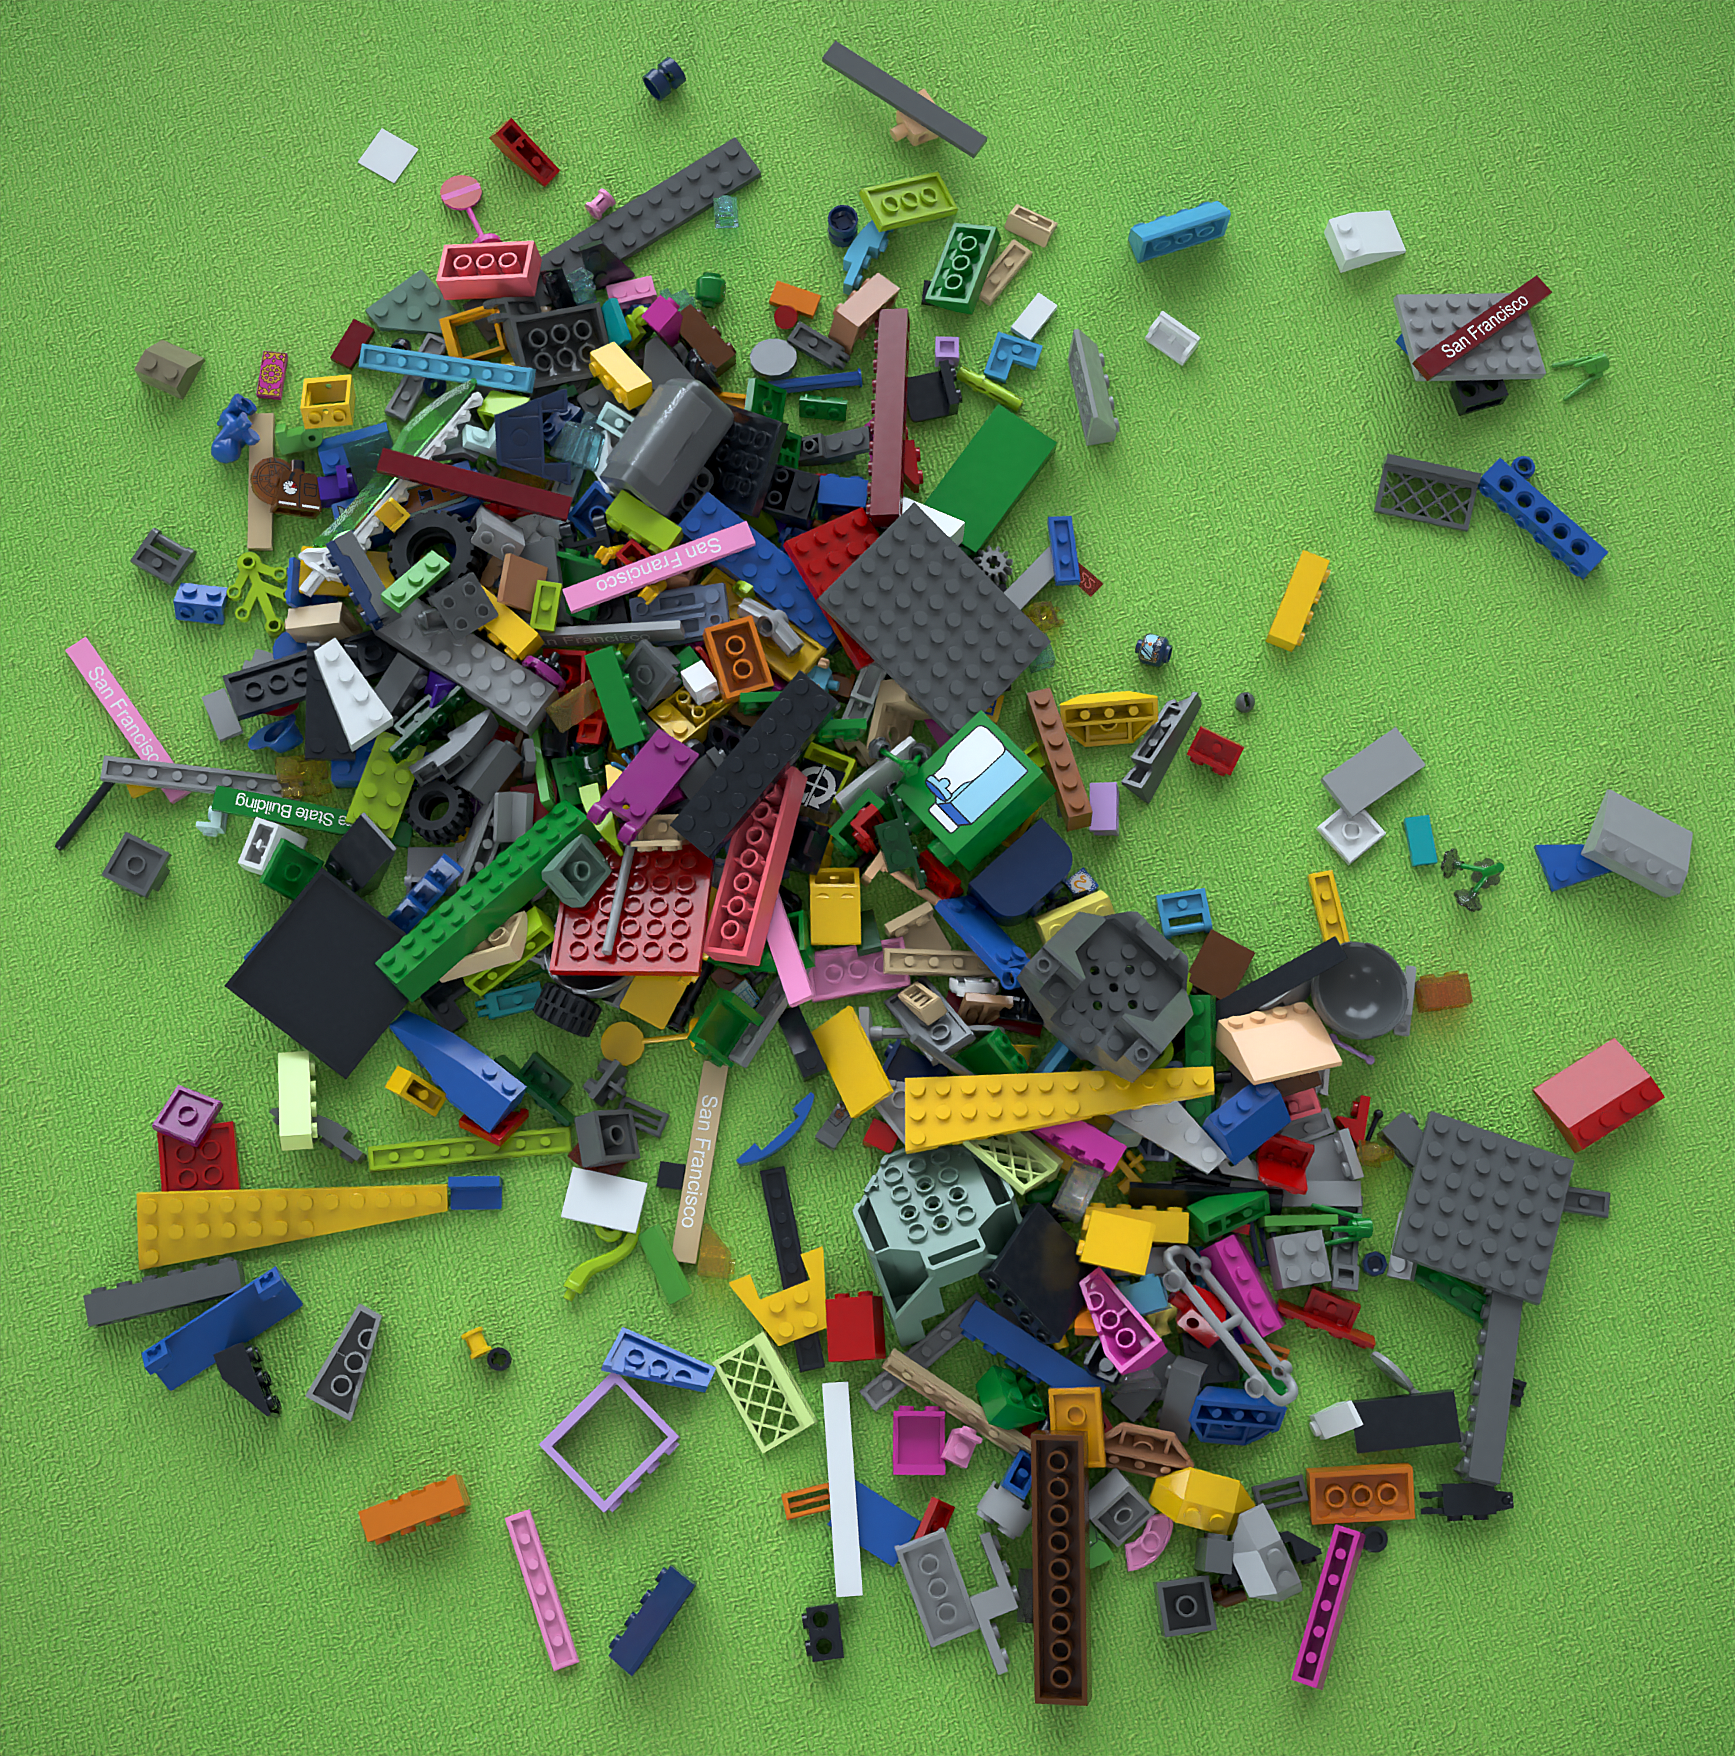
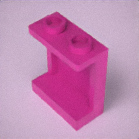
(918, 1441)

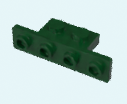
(422, 721)
(896, 844)
(543, 1083)

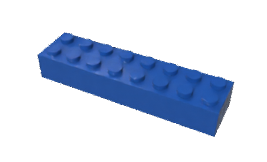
(763, 567)

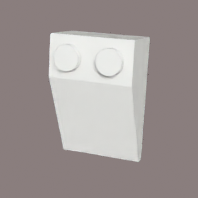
(1363, 239)

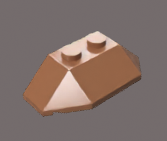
(1145, 1450)

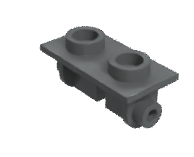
(430, 622)

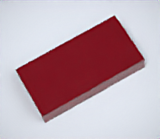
(349, 348)

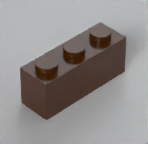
(706, 339)

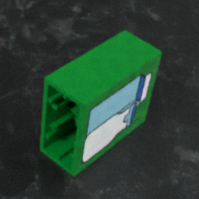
(973, 793)

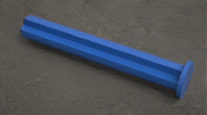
(820, 382)

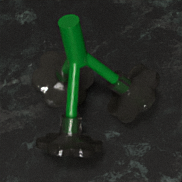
(1484, 874)

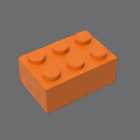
(737, 658)

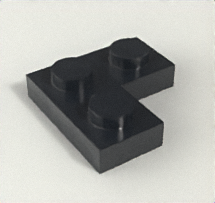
(441, 1002)

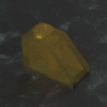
(714, 1256)

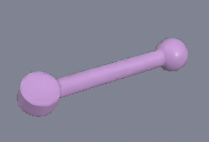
(1368, 1059)

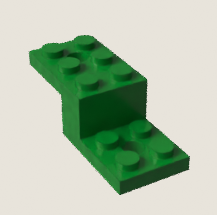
(765, 394)
(848, 729)

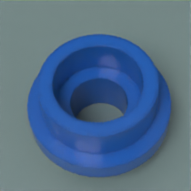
(1525, 462)

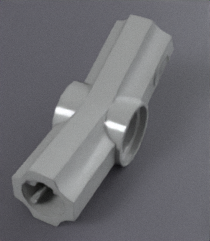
(773, 625)

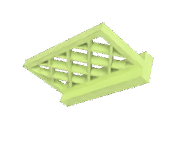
(1029, 1152)
(783, 1379)

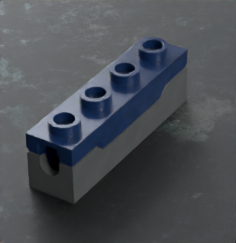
(362, 578)

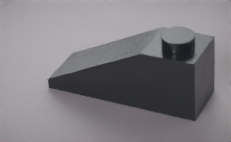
(801, 1044)

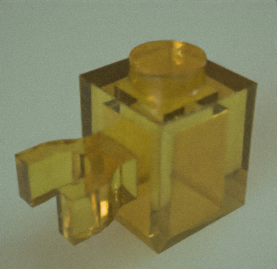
(1043, 615)

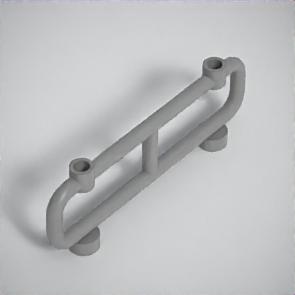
(1256, 1385)

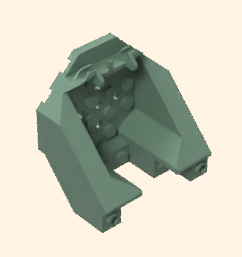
(913, 1254)

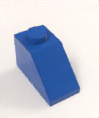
(1018, 1475)

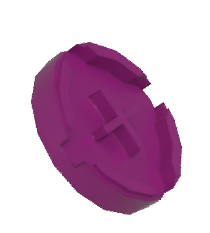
(544, 672)

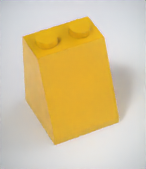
(1116, 1242)

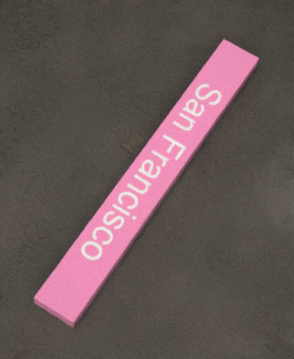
(658, 567)
(120, 708)

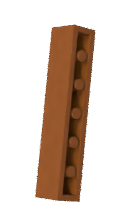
(1058, 759)

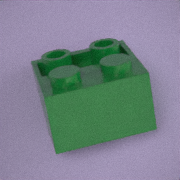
(1009, 1398)

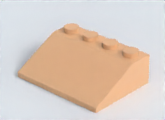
(1277, 1043)

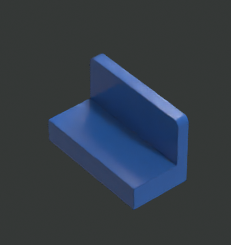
(475, 1192)

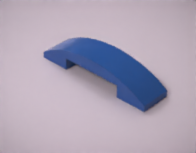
(755, 1154)

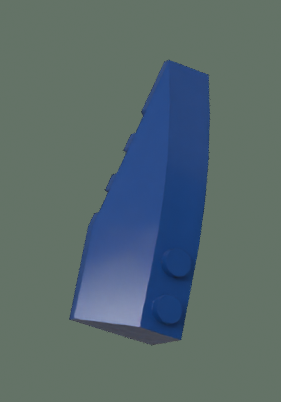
(463, 1072)

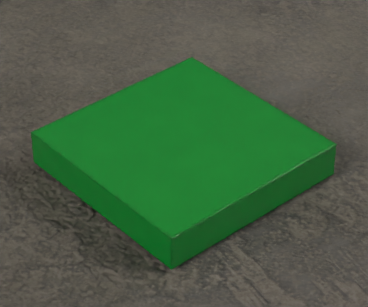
(290, 869)

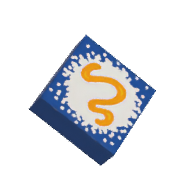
(1080, 882)

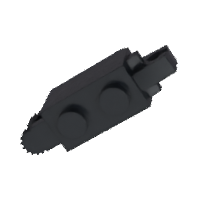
(1467, 1499)

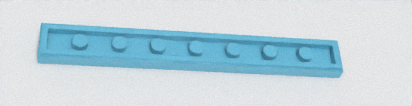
(447, 368)

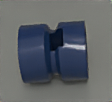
(662, 79)
(842, 225)

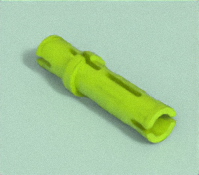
(981, 384)

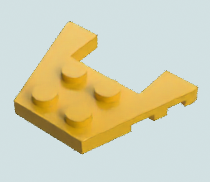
(793, 1311)

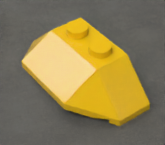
(1109, 717)
(1201, 1499)

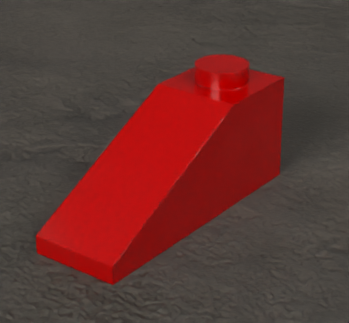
(524, 152)

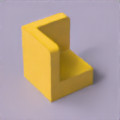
(392, 514)

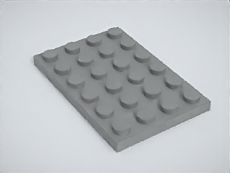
(1434, 317)

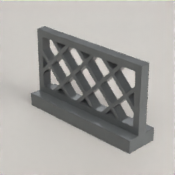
(1430, 472)

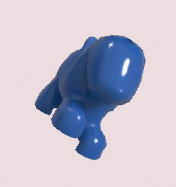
(235, 431)

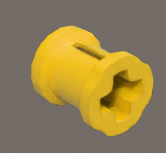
(476, 1343)

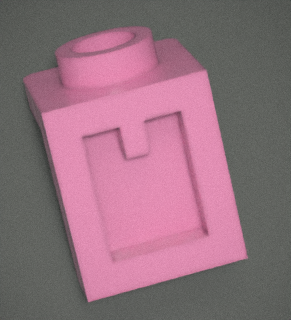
(961, 1446)

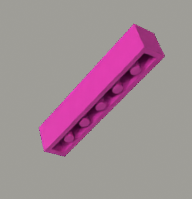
(1328, 1607)

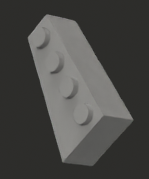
(346, 1367)

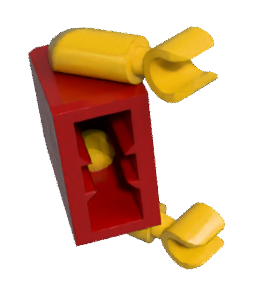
(626, 555)

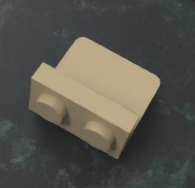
(660, 833)

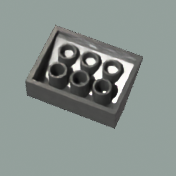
(557, 342)

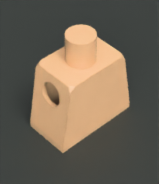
(911, 129)

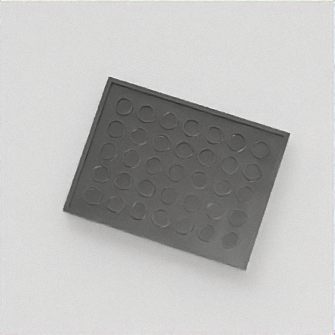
(933, 620)

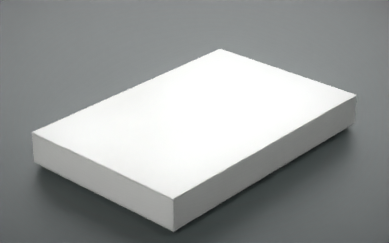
(604, 1200)

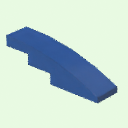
(425, 893)

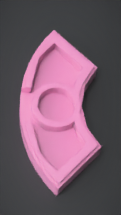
(1149, 1543)

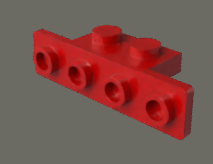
(1329, 1313)

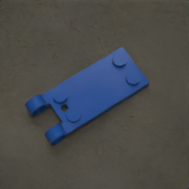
(984, 938)

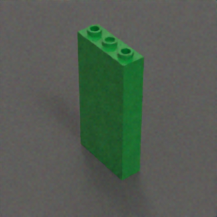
(991, 476)

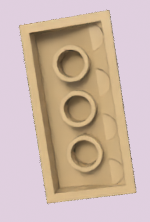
(499, 948)

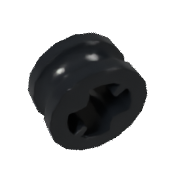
(502, 1351)

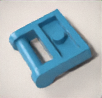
(1183, 905)

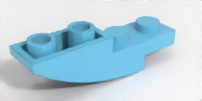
(858, 257)

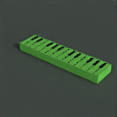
(543, 771)

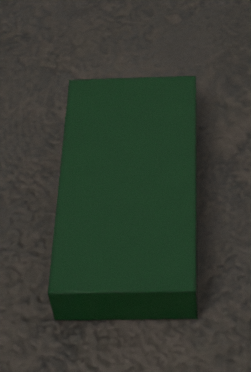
(869, 934)

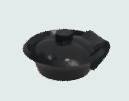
(702, 371)

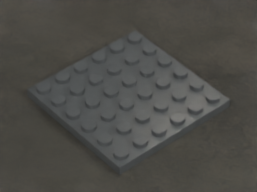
(1483, 1208)

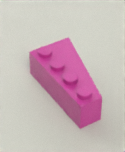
(1084, 1144)

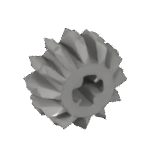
(1001, 561)

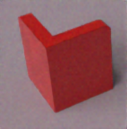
(880, 1136)

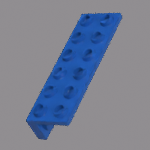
(221, 1327)

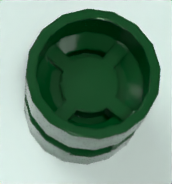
(591, 763)

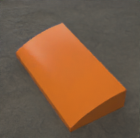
(1360, 1493)

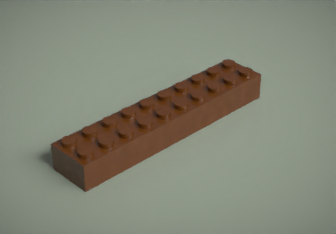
(1061, 1567)

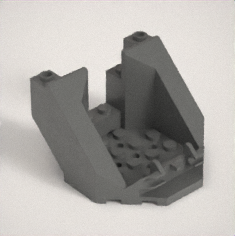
(1115, 1035)

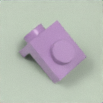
(947, 349)

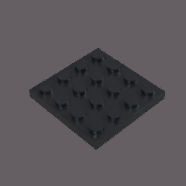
(746, 461)

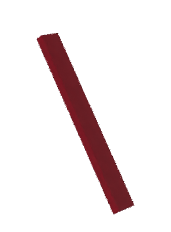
(474, 484)

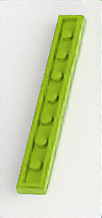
(468, 1150)

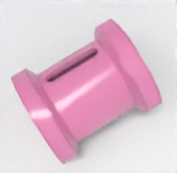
(600, 204)

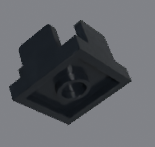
(807, 846)

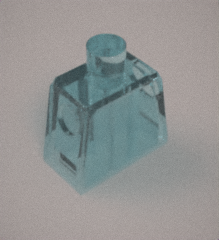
(580, 443)

